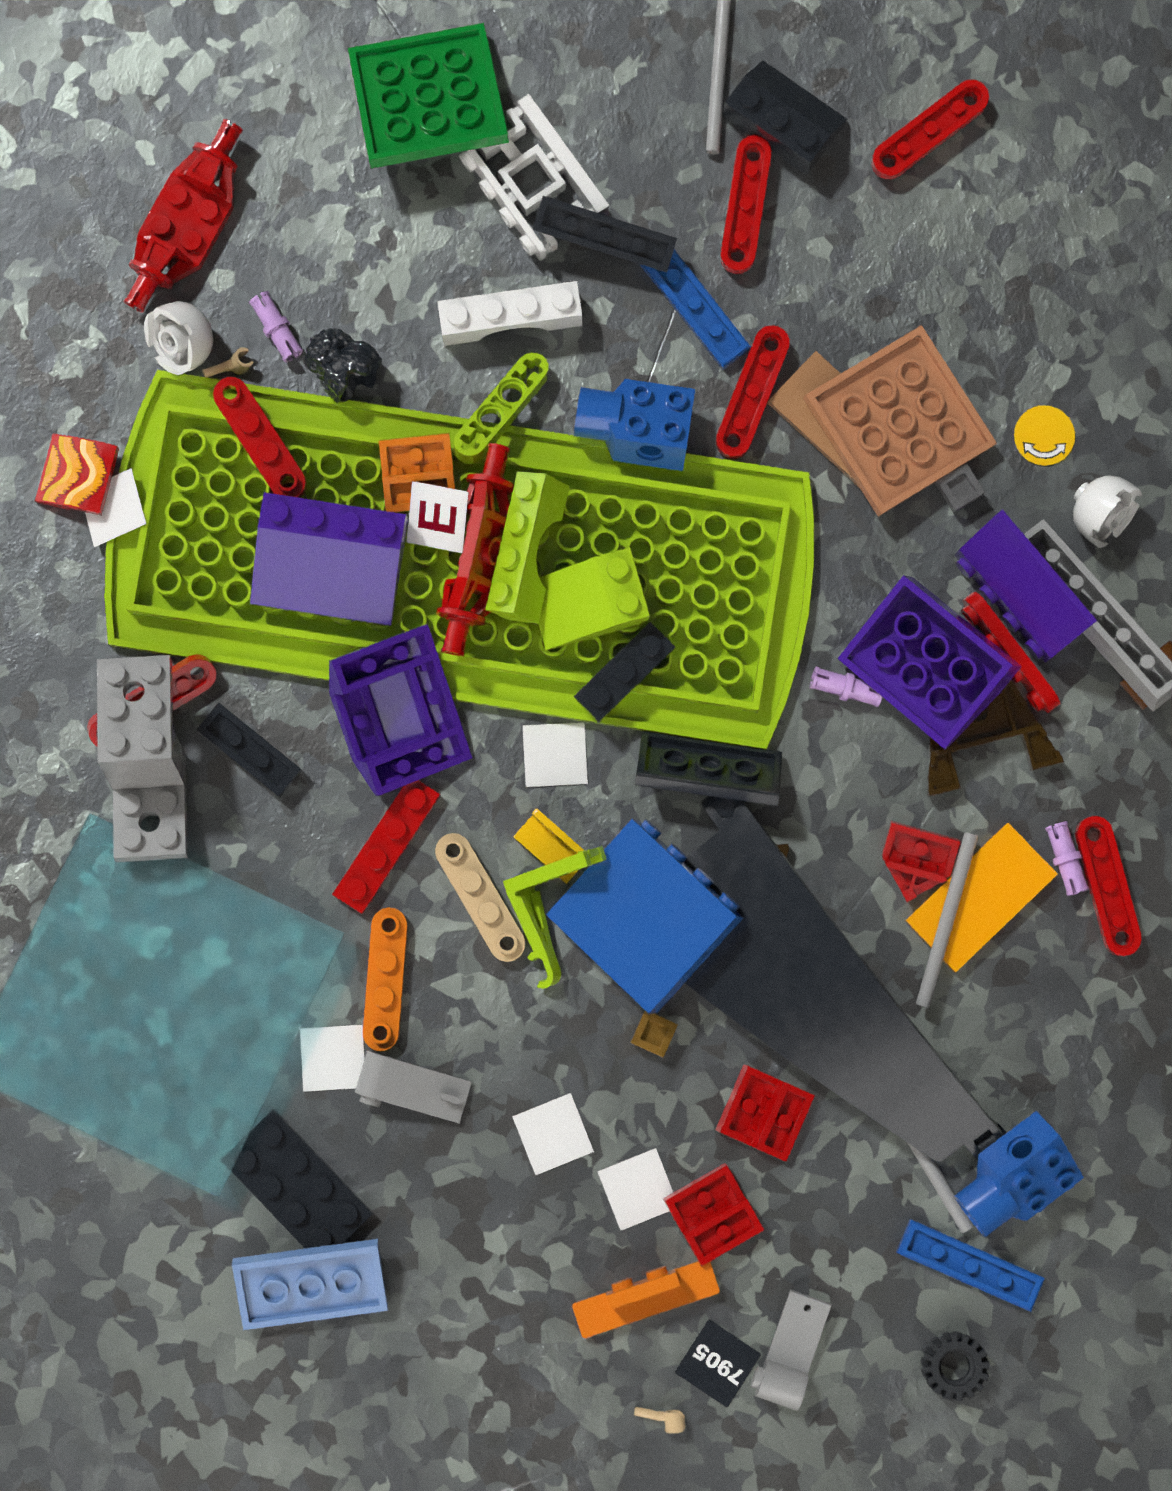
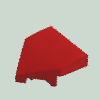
(918, 858)

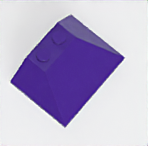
(397, 710)

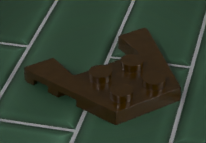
(1001, 719)

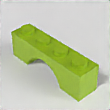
(516, 586)

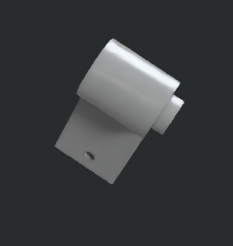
(411, 1087)
(791, 1351)

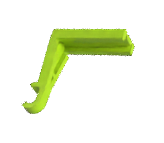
(530, 909)

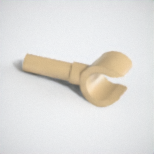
(232, 364)
(673, 1419)

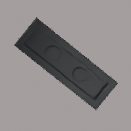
(624, 672)
(249, 749)

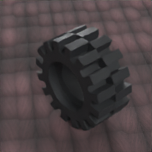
(976, 1372)

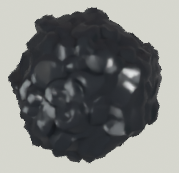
(342, 363)

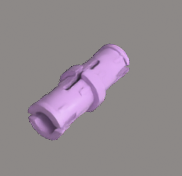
(276, 326)
(844, 686)
(1067, 858)

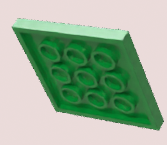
(427, 95)

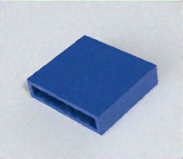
(645, 915)

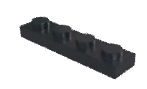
(604, 233)

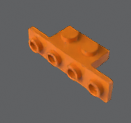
(644, 1298)

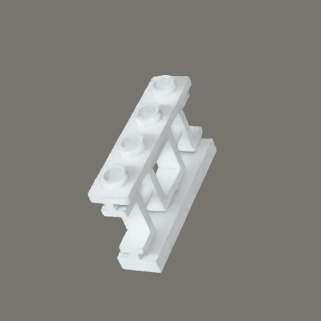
(557, 163)

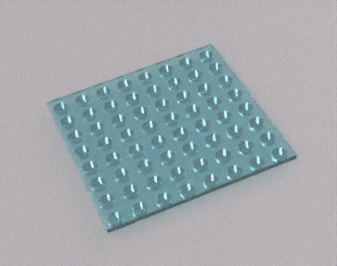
(158, 1005)

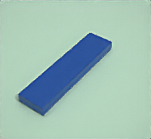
(699, 311)
(970, 1265)

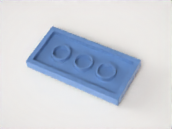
(310, 1284)

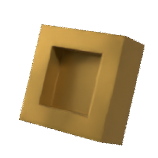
(654, 1033)

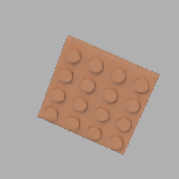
(899, 420)

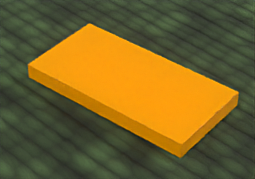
(998, 885)

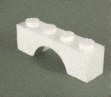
(535, 307)

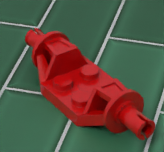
(185, 217)
(479, 550)

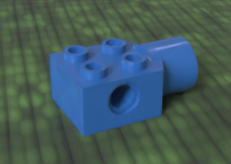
(638, 422)
(1019, 1176)

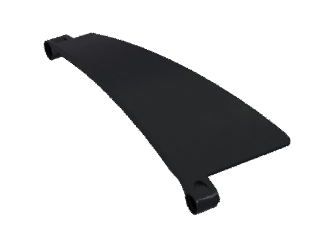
(817, 1001)

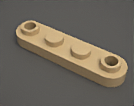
(480, 897)

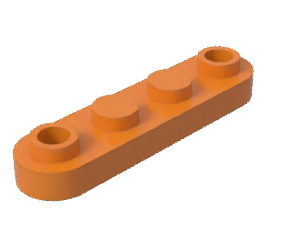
(385, 979)

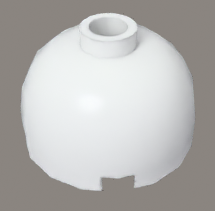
(179, 336)
(1104, 508)

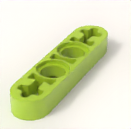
(499, 406)

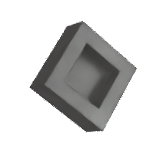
(960, 488)

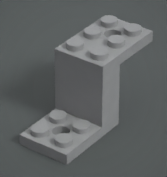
(142, 758)

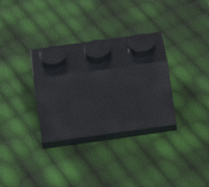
(784, 115)

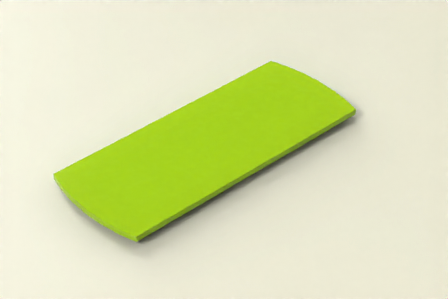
(713, 545)

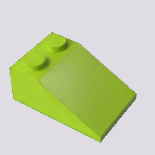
(592, 599)

